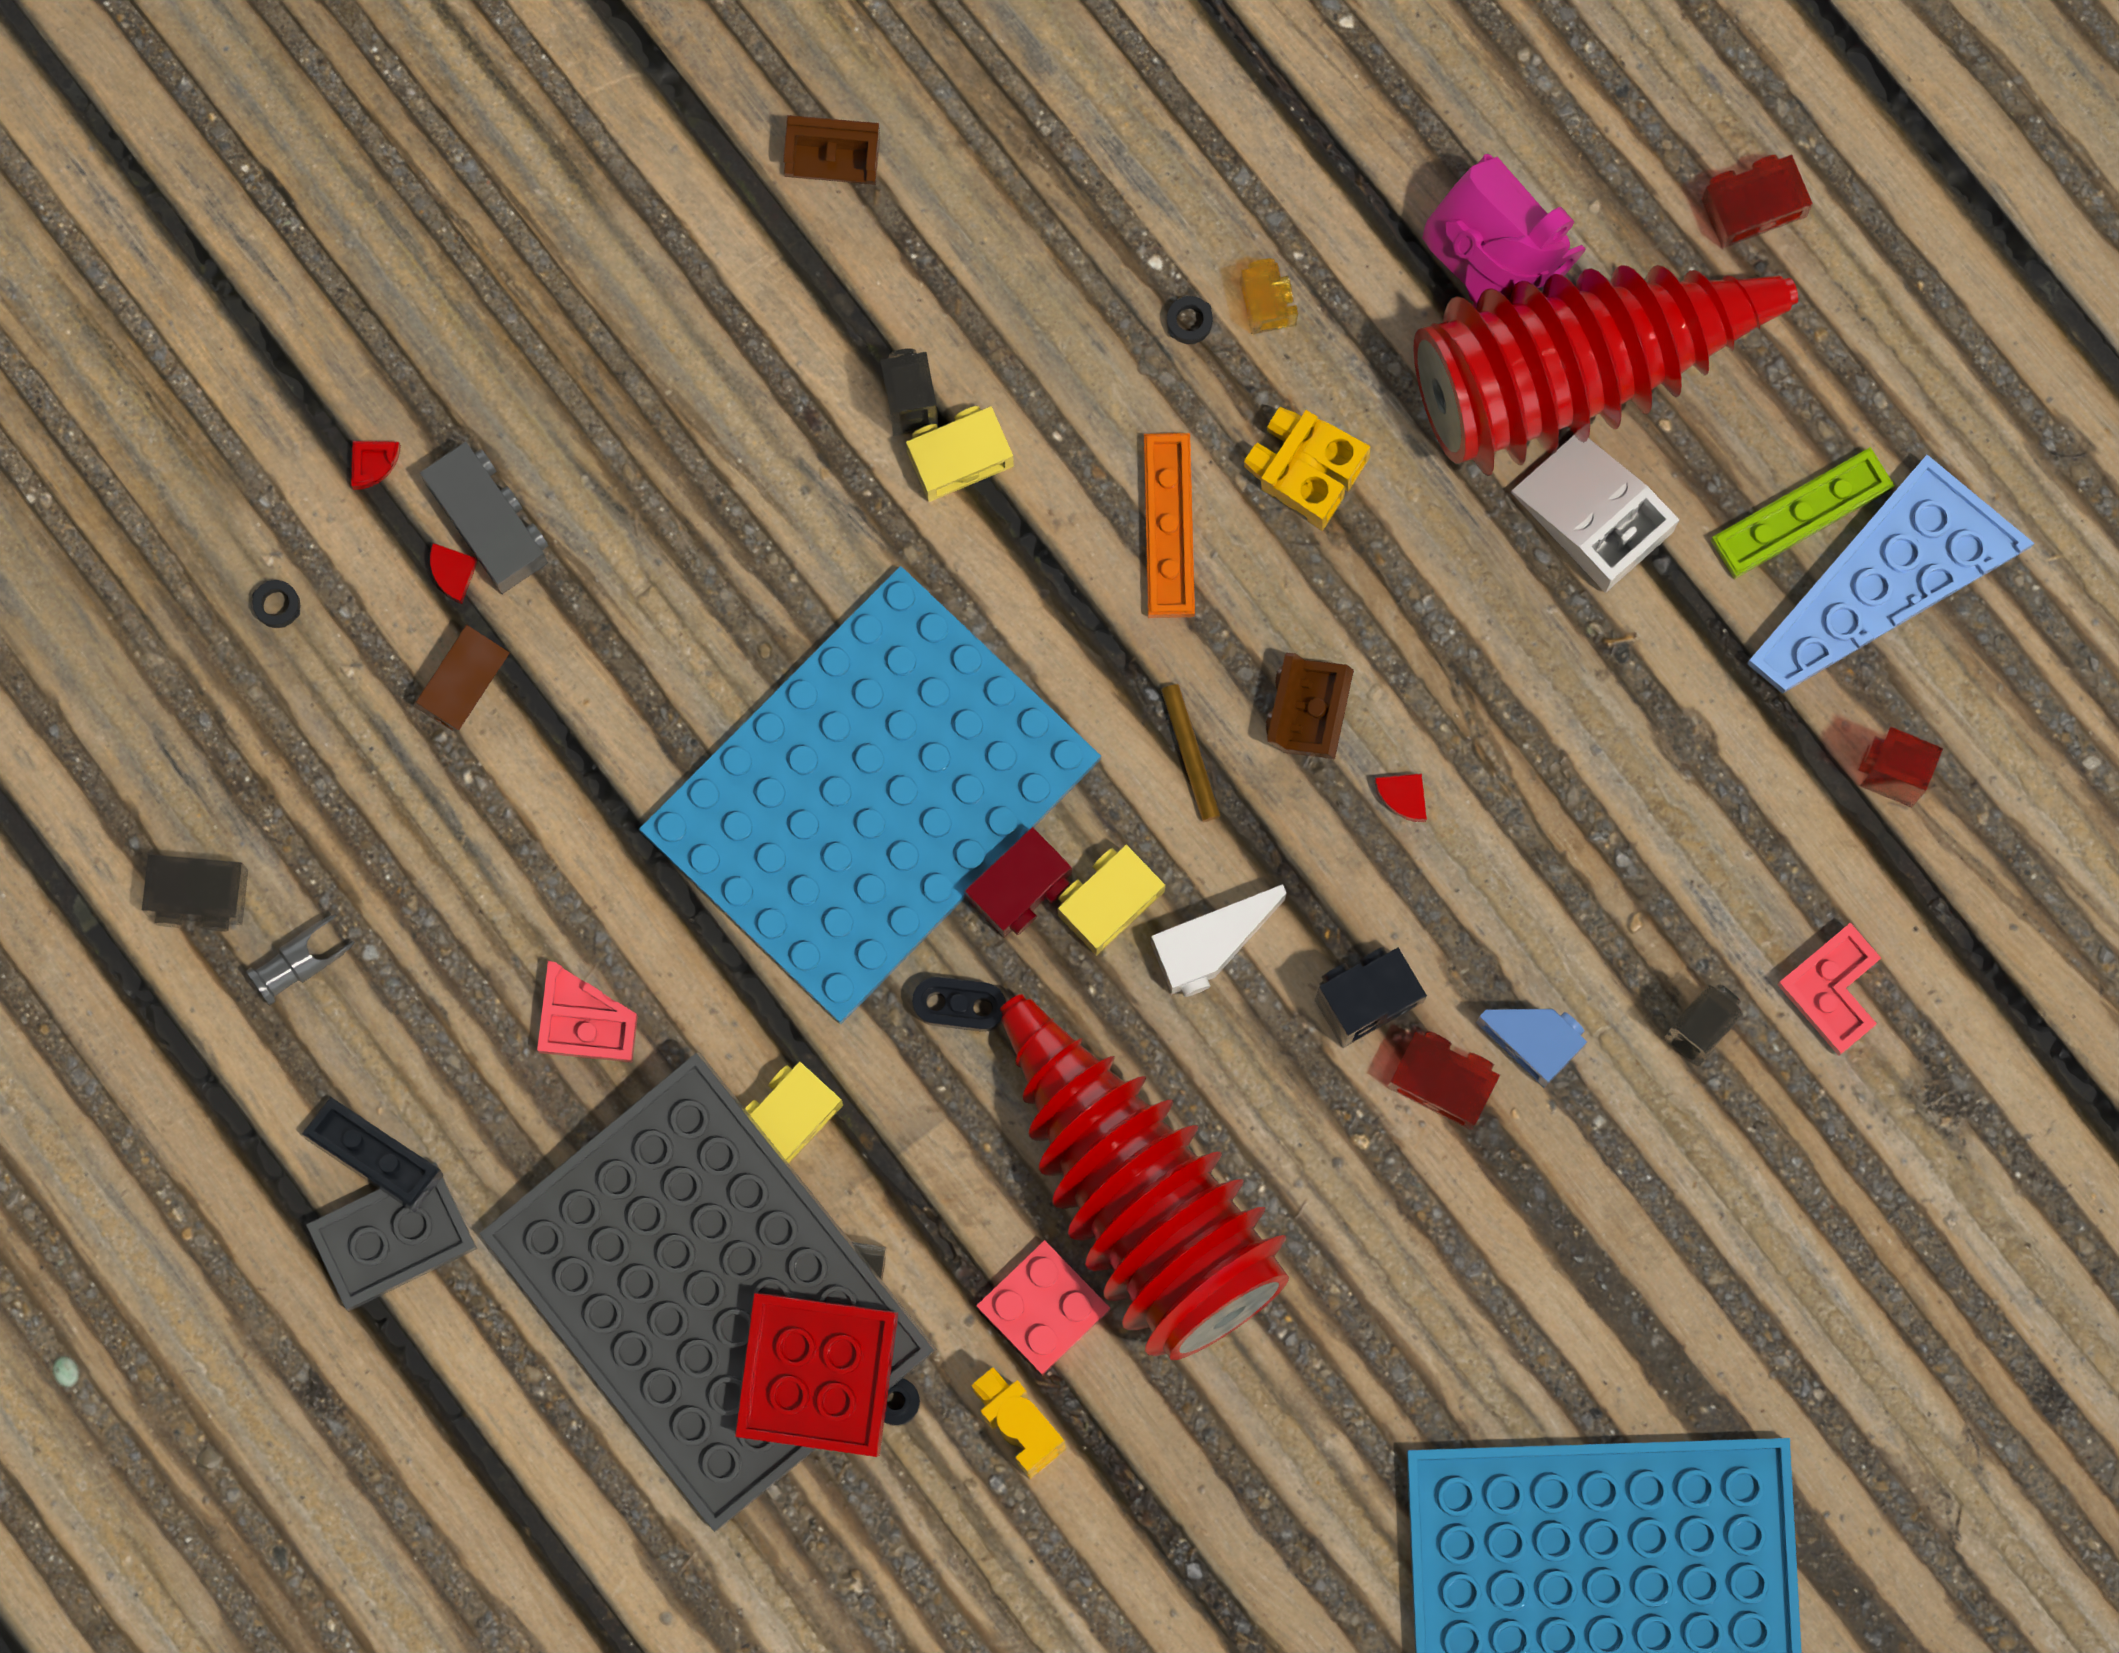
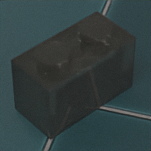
(908, 391)
(194, 891)

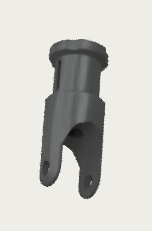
(292, 964)

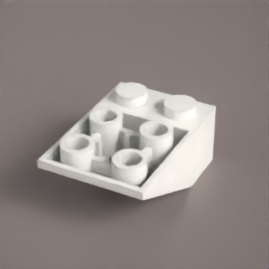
(1596, 510)

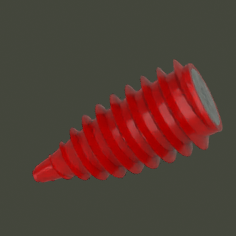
(1576, 352)
(1142, 1195)

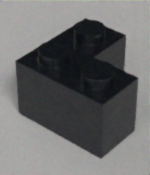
(1368, 996)

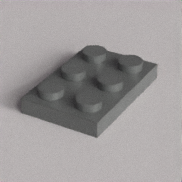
(384, 1244)

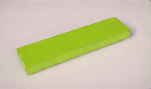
(1802, 513)

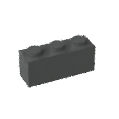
(486, 516)

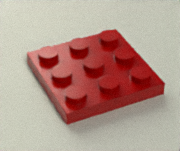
(817, 1374)

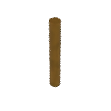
(1190, 753)

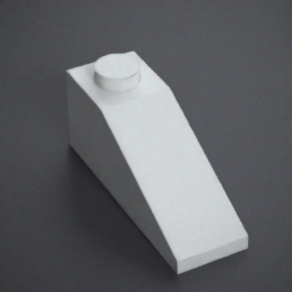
(1205, 945)

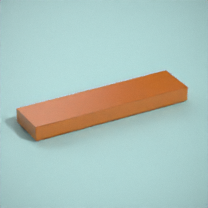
(1169, 525)

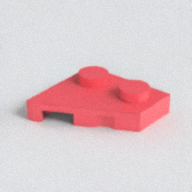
(583, 1020)

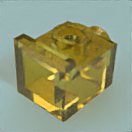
(1267, 297)

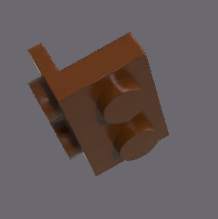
(1309, 706)

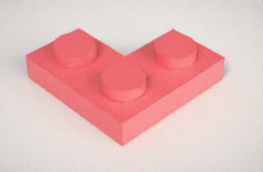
(1821, 993)

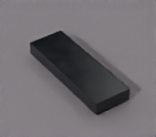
(372, 1154)

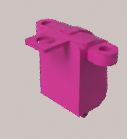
(1497, 233)

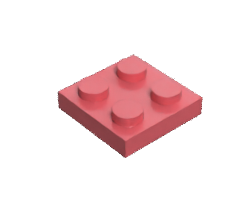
(1043, 1307)

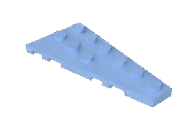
(1906, 558)

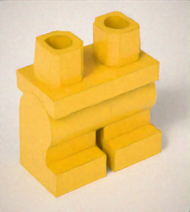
(1311, 466)
(1018, 1422)

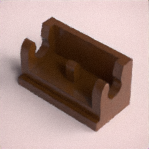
(831, 149)
(461, 679)

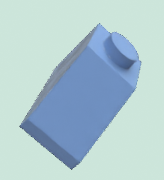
(1535, 1038)

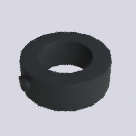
(1182, 304)
(266, 589)

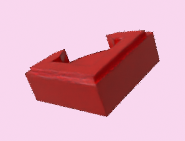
(372, 462)
(452, 571)
(1403, 795)

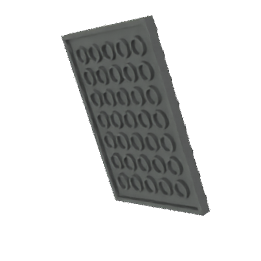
(652, 1269)

